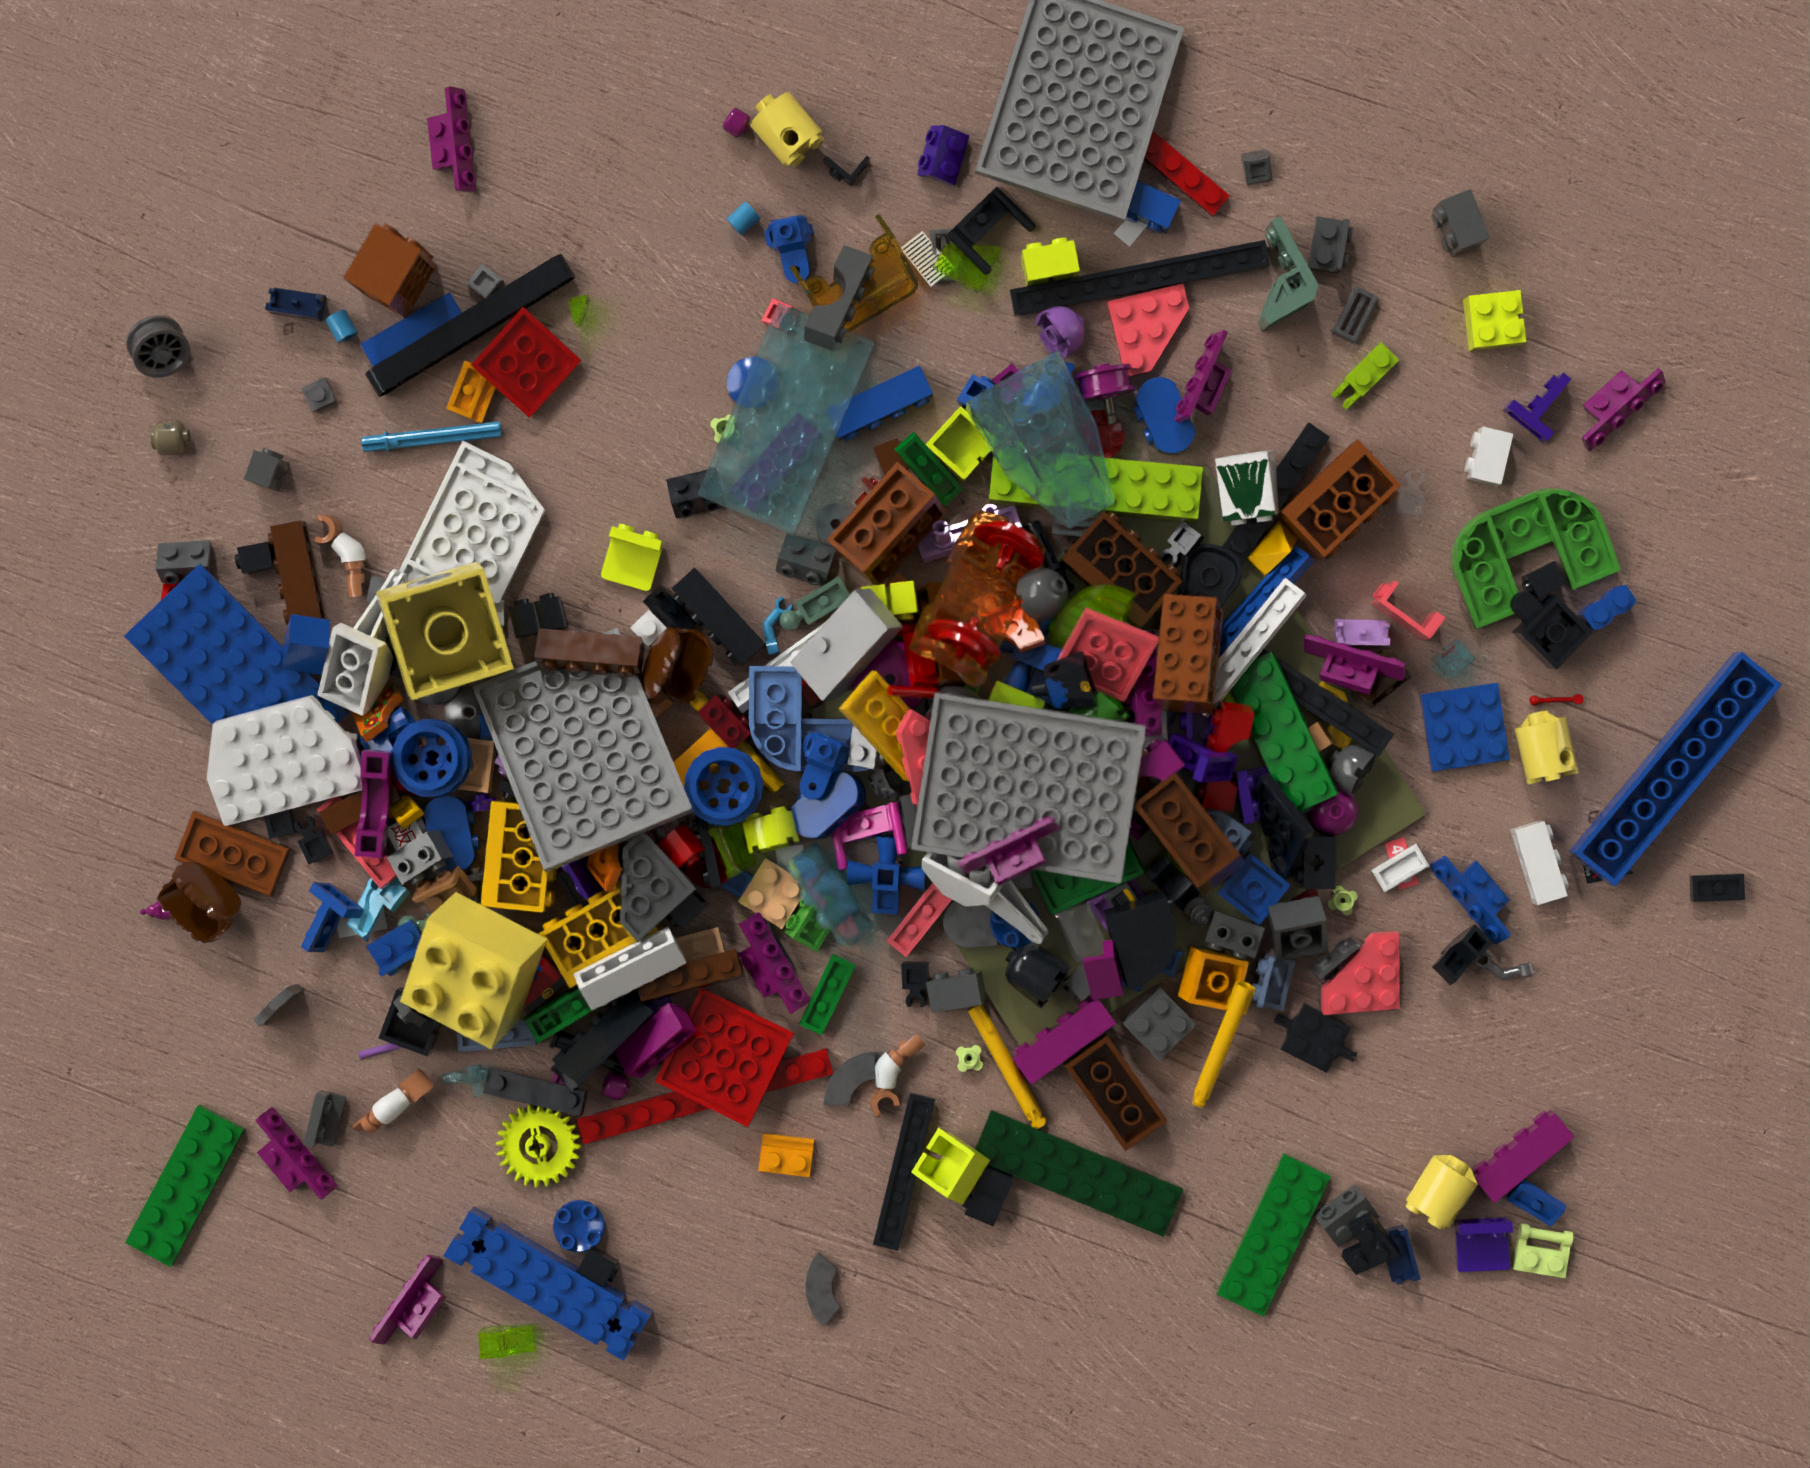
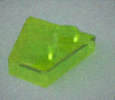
(959, 268)

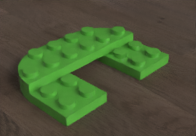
(1520, 526)

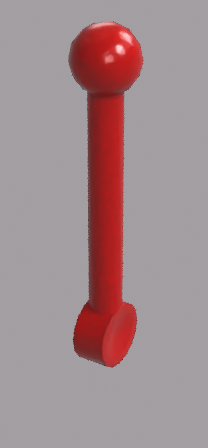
(1576, 699)

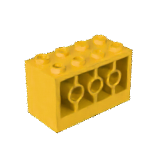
(506, 866)
(581, 923)

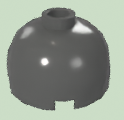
(1042, 593)
(1351, 767)

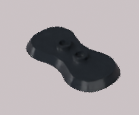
(1211, 573)

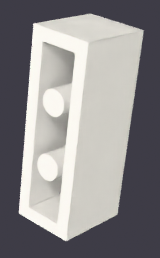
(1539, 862)

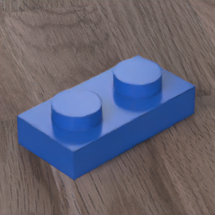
(1536, 1202)

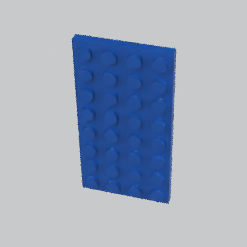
(219, 652)

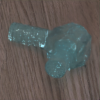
(473, 1075)

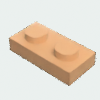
(701, 944)

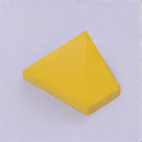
(1272, 548)

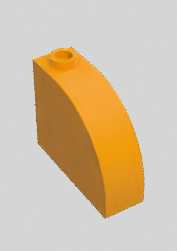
(707, 742)

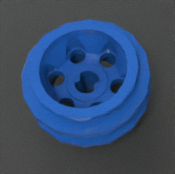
(456, 766)
(723, 813)

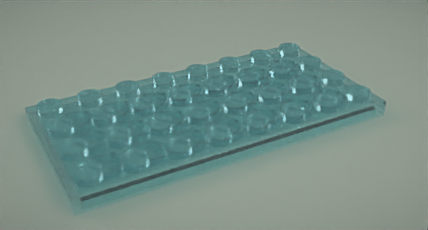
(784, 422)

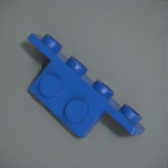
(1476, 894)

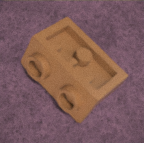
(442, 887)

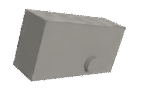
(846, 644)

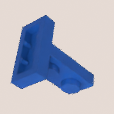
(333, 908)

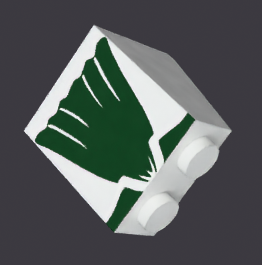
(1248, 486)

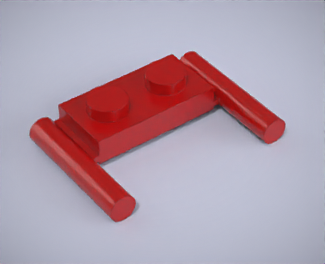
(920, 670)

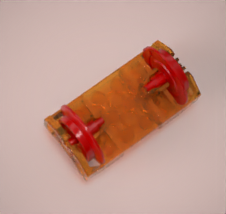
(977, 596)

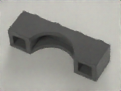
(827, 322)

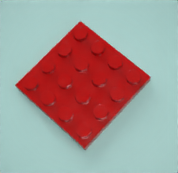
(727, 1059)

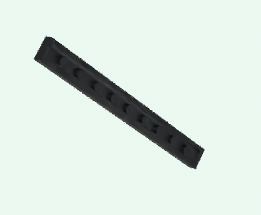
(1140, 277)

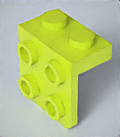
(632, 557)

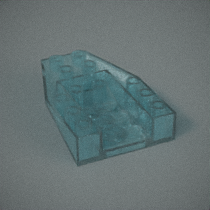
(1046, 439)
(829, 895)

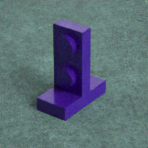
(1537, 407)
(1203, 761)

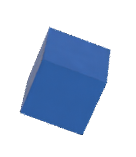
(306, 644)

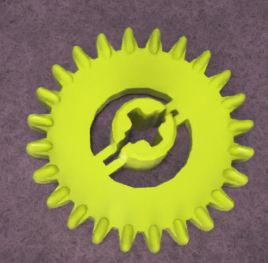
(543, 1169)

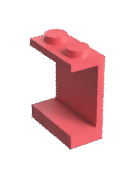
(1423, 631)

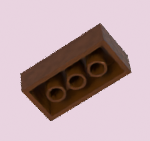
(1115, 1092)

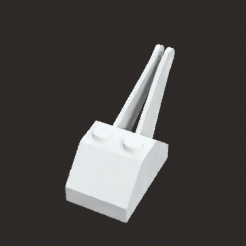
(359, 663)
(981, 889)

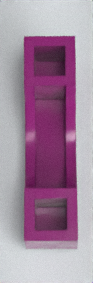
(1160, 760)
(374, 816)

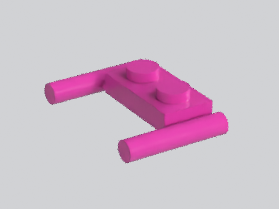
(867, 825)

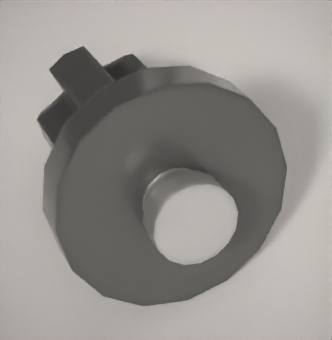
(476, 877)

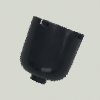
(1035, 972)

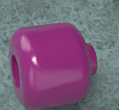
(737, 123)
(615, 1086)

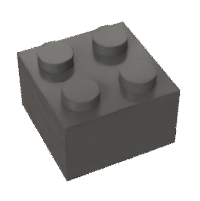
(1460, 223)
(1298, 928)
(1158, 1022)

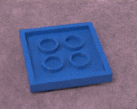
(1464, 727)

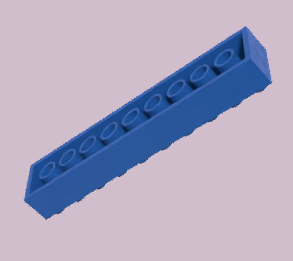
(1675, 768)

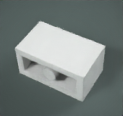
(1488, 456)

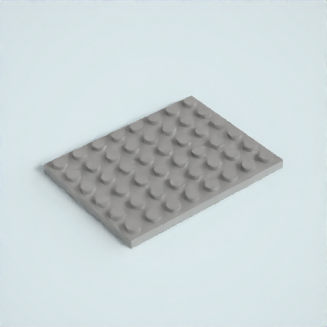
(1080, 103)
(581, 758)
(1012, 764)

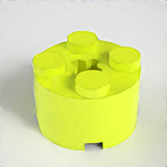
(770, 831)

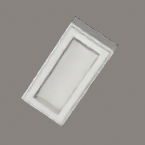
(1400, 867)

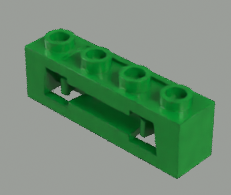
(557, 1014)

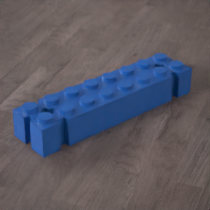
(547, 1283)

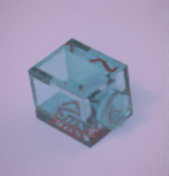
(1452, 659)

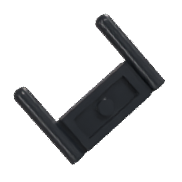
(982, 220)

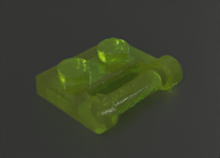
(732, 848)

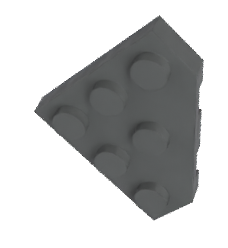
(649, 886)

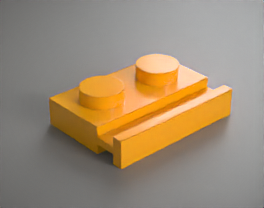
(470, 394)
(786, 1154)

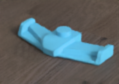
(373, 902)

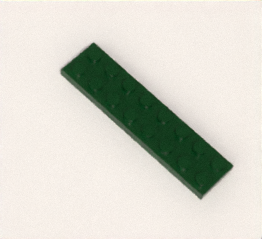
(1078, 1173)

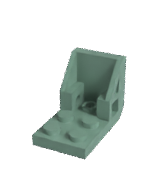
(1282, 298)

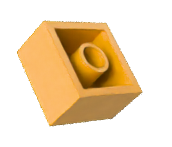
(1210, 977)

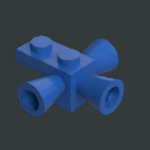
(1035, 658)
(886, 877)

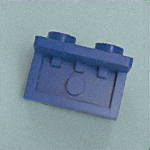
(395, 948)

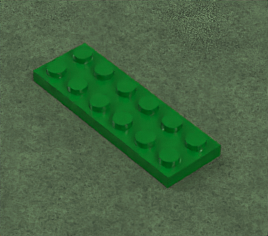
(1284, 734)
(185, 1185)
(1273, 1234)

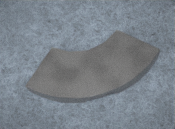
(848, 1077)
(819, 1289)

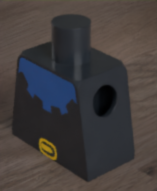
(1067, 683)

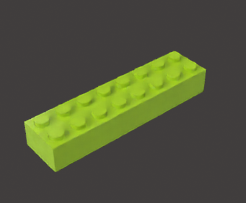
(1137, 487)

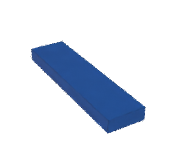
(410, 329)

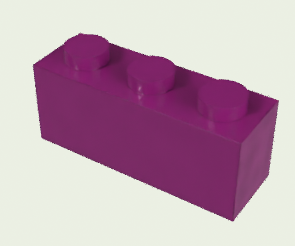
(655, 1040)

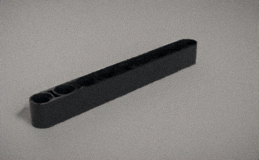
(470, 325)

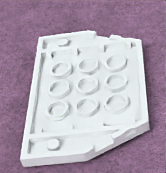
(479, 517)
(280, 760)

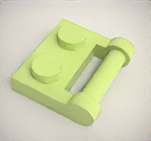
(1542, 1259)

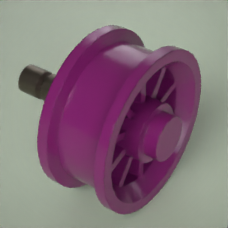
(1104, 384)

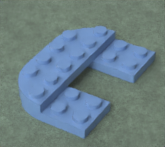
(777, 719)

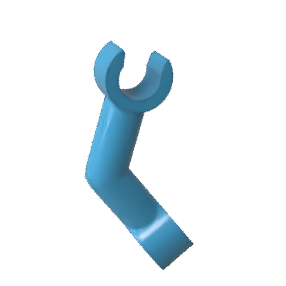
(768, 624)

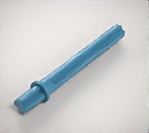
(431, 436)

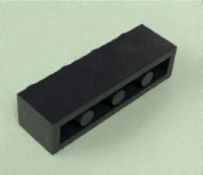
(719, 617)

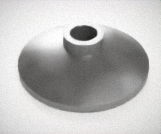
(456, 714)

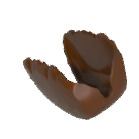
(677, 664)
(200, 901)

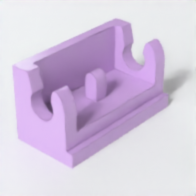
(1361, 632)

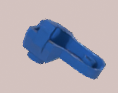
(791, 240)
(823, 759)

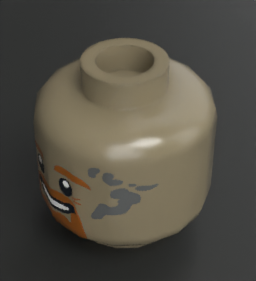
(170, 438)

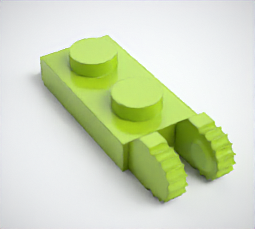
(1366, 373)

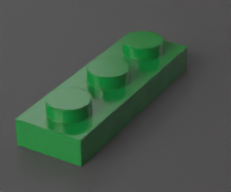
(928, 468)
(827, 994)

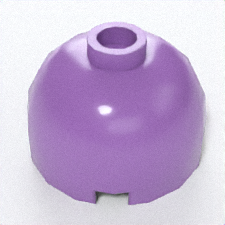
(1061, 330)

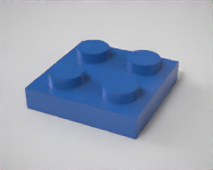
(1254, 889)

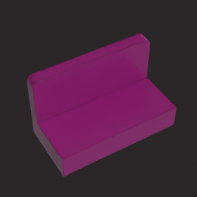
(1104, 973)

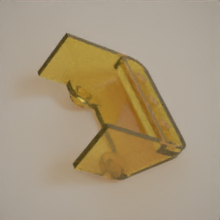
(890, 284)

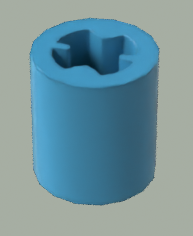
(743, 218)
(341, 326)

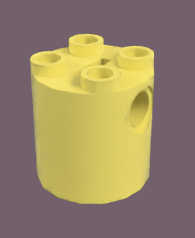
(778, 123)
(1545, 747)
(1442, 1190)

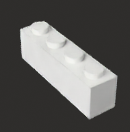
(629, 968)

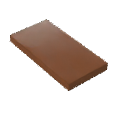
(233, 853)

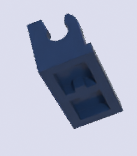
(296, 304)
(1403, 1266)

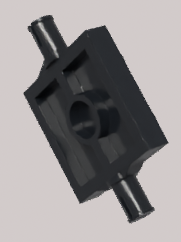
(1315, 1037)

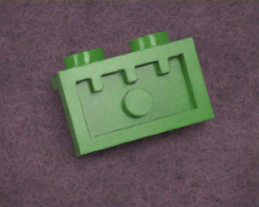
(805, 927)

